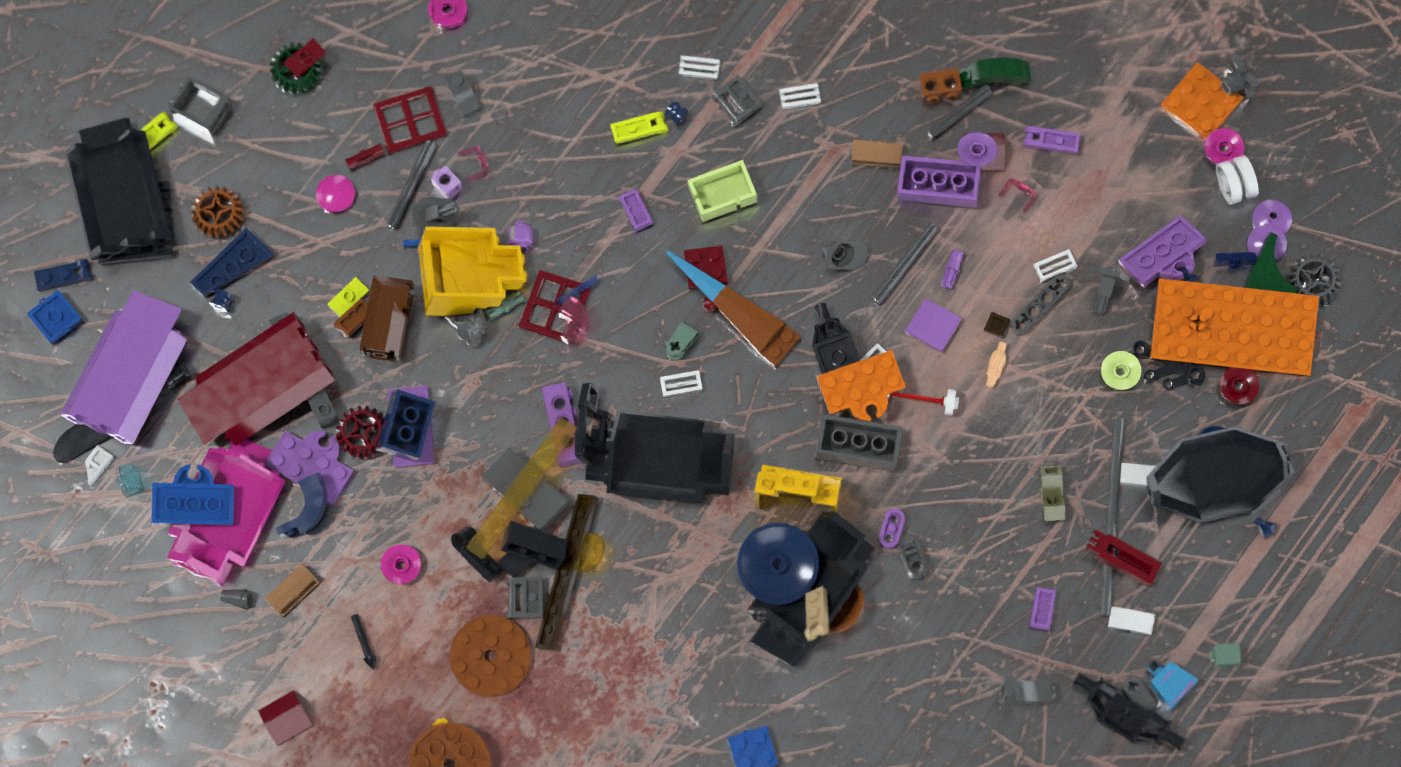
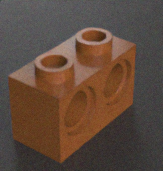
(938, 80)

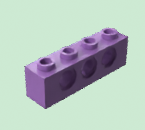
(553, 395)

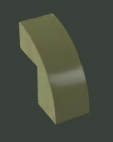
(1052, 493)

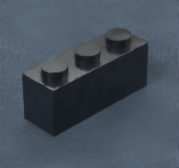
(534, 545)

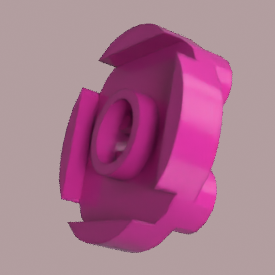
(447, 20)

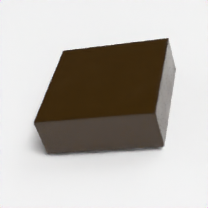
(996, 324)

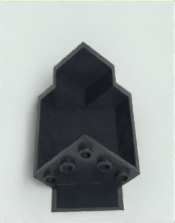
(663, 457)
(841, 566)

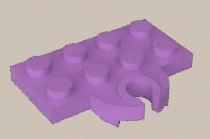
(1164, 253)
(304, 457)

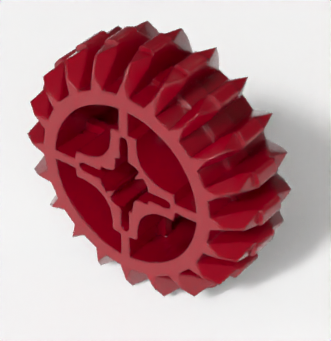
(355, 435)

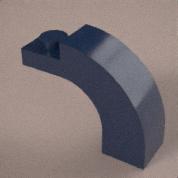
(314, 507)

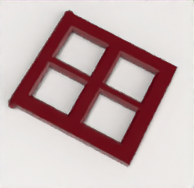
(409, 119)
(535, 300)

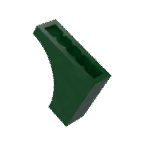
(1265, 272)

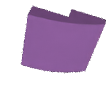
(933, 325)

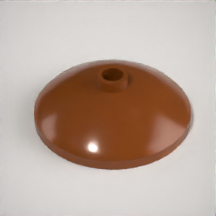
(850, 611)

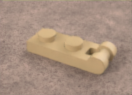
(816, 613)

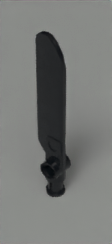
(81, 437)

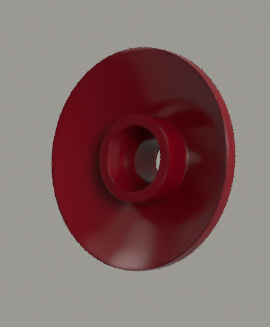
(1246, 378)

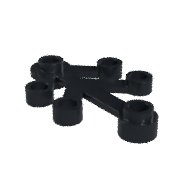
(1169, 367)

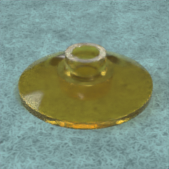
(592, 552)

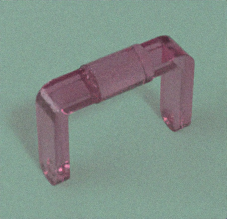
(482, 161)
(1021, 186)

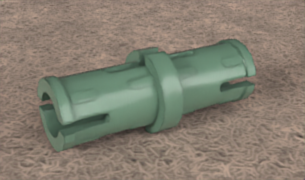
(505, 305)

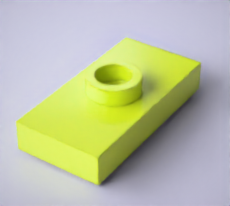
(348, 296)

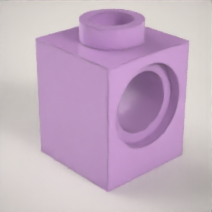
(449, 189)

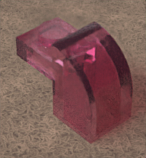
(577, 316)

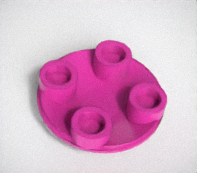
(335, 193)

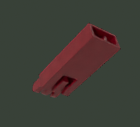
(1129, 560)

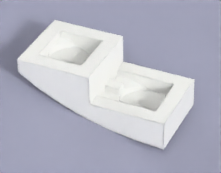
(1131, 620)

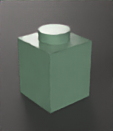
(1225, 655)

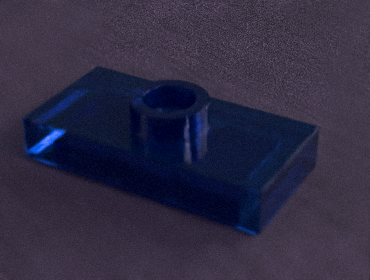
(1234, 260)

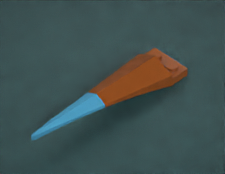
(762, 330)

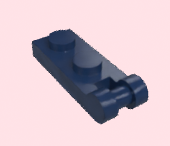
(62, 275)

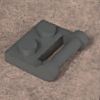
(741, 95)
(531, 597)

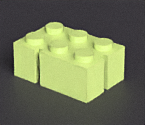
(722, 191)

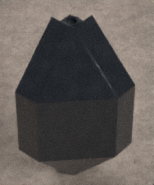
(1219, 474)

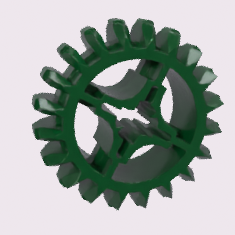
(279, 76)

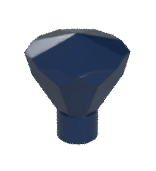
(1266, 528)

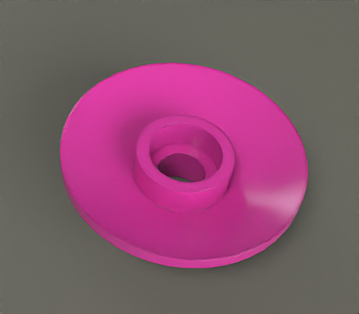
(1223, 138)
(396, 555)

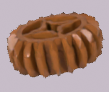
(202, 210)

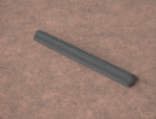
(411, 184)
(905, 263)

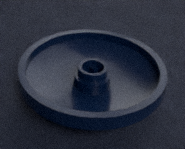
(777, 563)

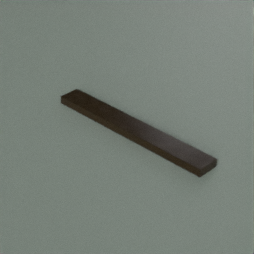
(566, 573)

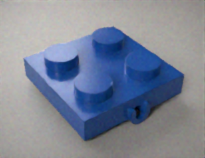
(54, 316)
(753, 748)

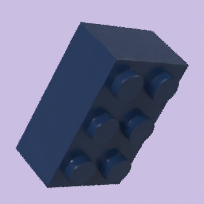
(405, 425)

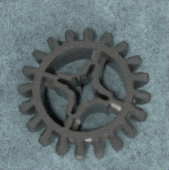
(1321, 283)

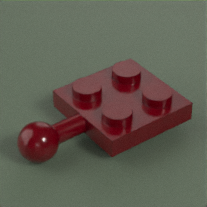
(710, 261)

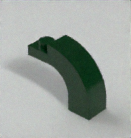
(995, 70)

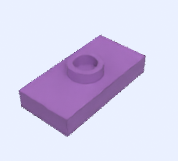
(635, 210)
(1042, 608)

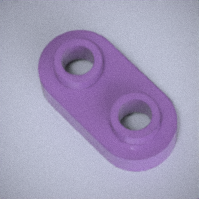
(891, 529)

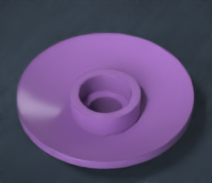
(979, 143)
(1262, 213)
(1258, 237)

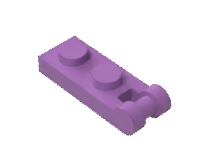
(1051, 140)

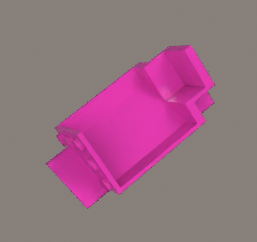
(215, 548)

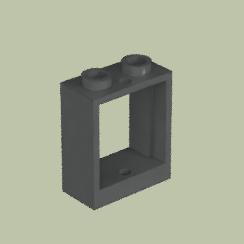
(216, 114)

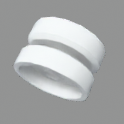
(1237, 179)

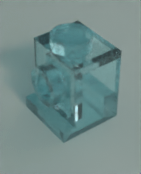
(130, 480)

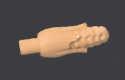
(996, 365)

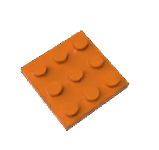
(1200, 102)

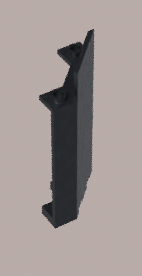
(116, 190)

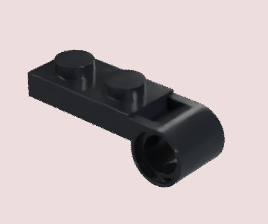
(487, 567)

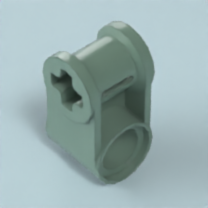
(682, 338)

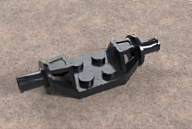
(835, 349)
(1126, 716)

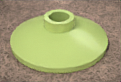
(1121, 361)

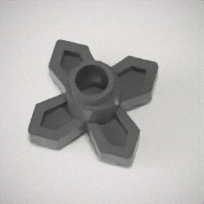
(1239, 79)

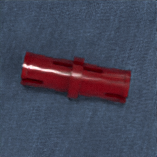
(364, 156)

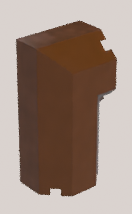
(386, 318)

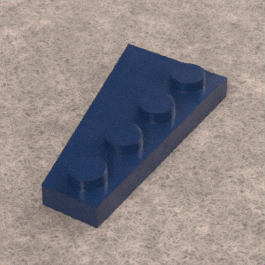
(235, 260)

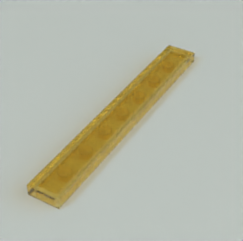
(521, 488)

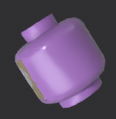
(520, 235)

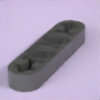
(1037, 303)

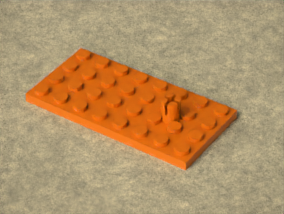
(1234, 327)

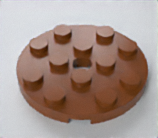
(495, 676)
(452, 742)

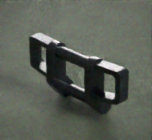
(590, 410)

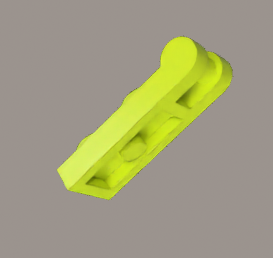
(638, 127)
(155, 133)

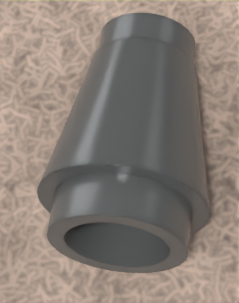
(238, 597)

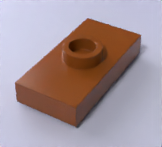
(352, 318)

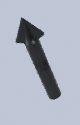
(369, 659)

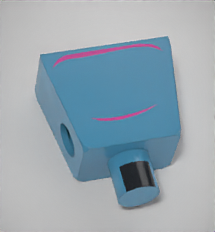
(1170, 682)

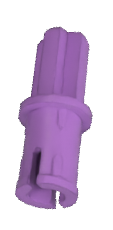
(952, 269)

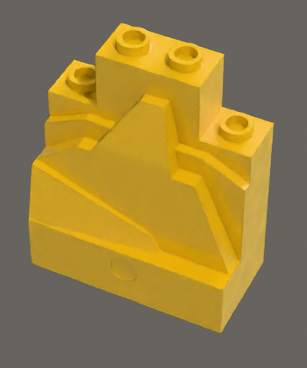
(467, 269)
(818, 487)

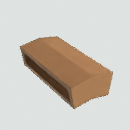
(876, 153)
(292, 590)

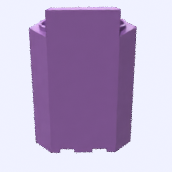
(127, 369)

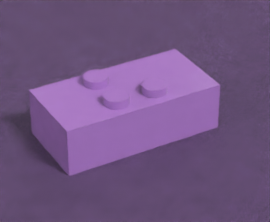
(938, 182)

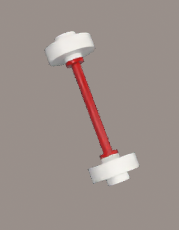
(949, 402)

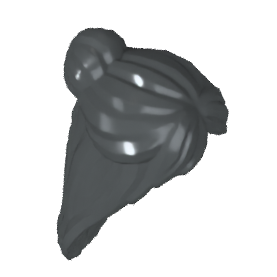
(469, 326)

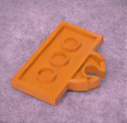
(862, 385)

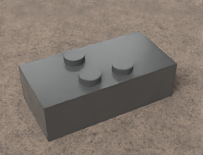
(858, 442)
(544, 502)

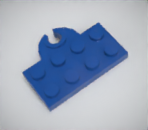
(192, 500)

